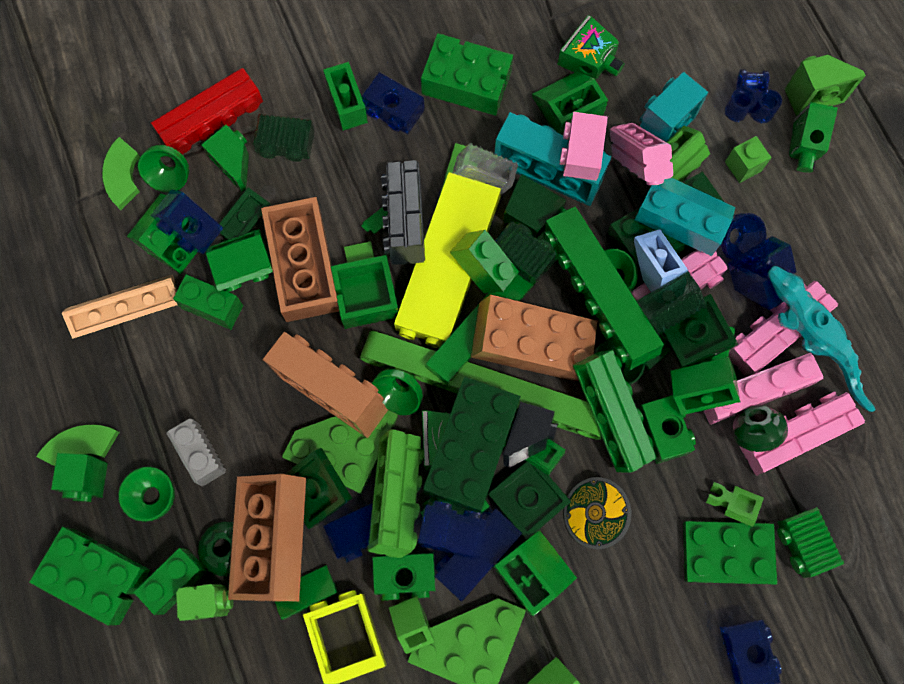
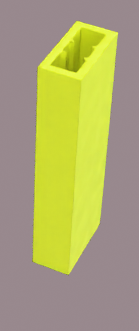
(440, 283)

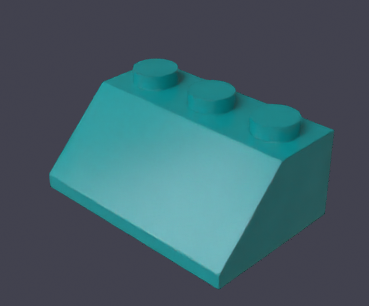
(686, 215)

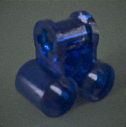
(753, 94)

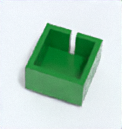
(366, 291)

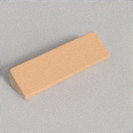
(120, 306)

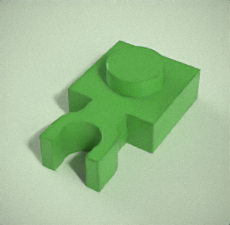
(739, 503)

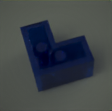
(751, 270)
(452, 532)

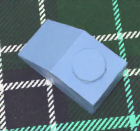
(657, 259)

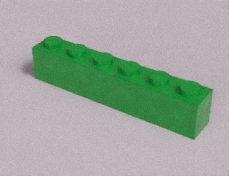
(603, 289)

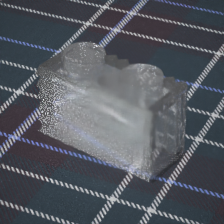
(485, 167)

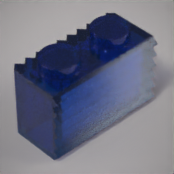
(350, 534)

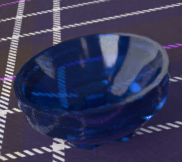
(751, 233)

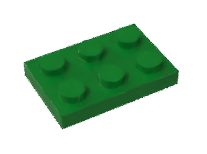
(729, 553)

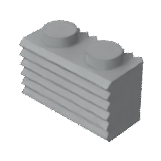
(196, 452)

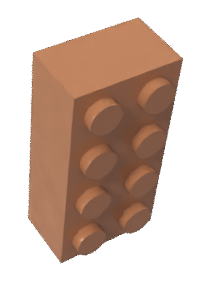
(300, 259)
(532, 337)
(327, 384)
(267, 538)

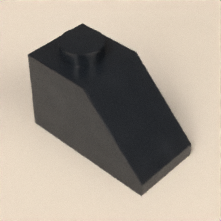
(529, 433)

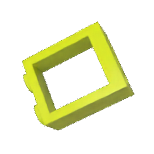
(356, 669)

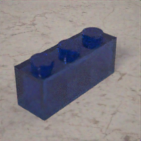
(462, 572)

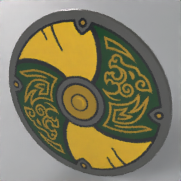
(597, 513)

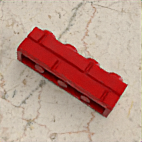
(208, 111)

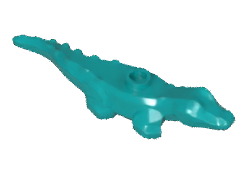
(819, 328)

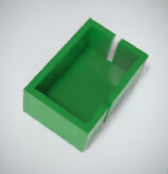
(466, 74)
(89, 576)

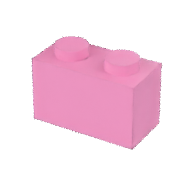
(584, 146)

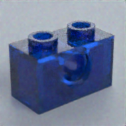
(387, 91)
(201, 228)
(738, 639)

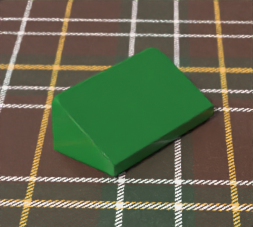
(313, 589)

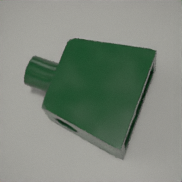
(532, 205)

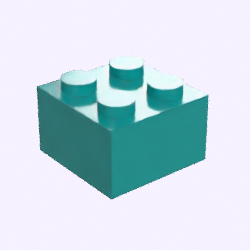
(673, 107)

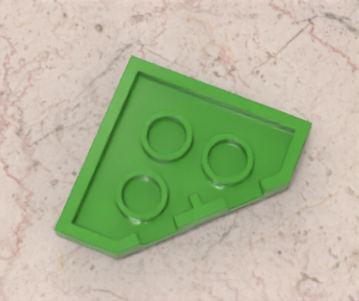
(346, 449)
(472, 645)

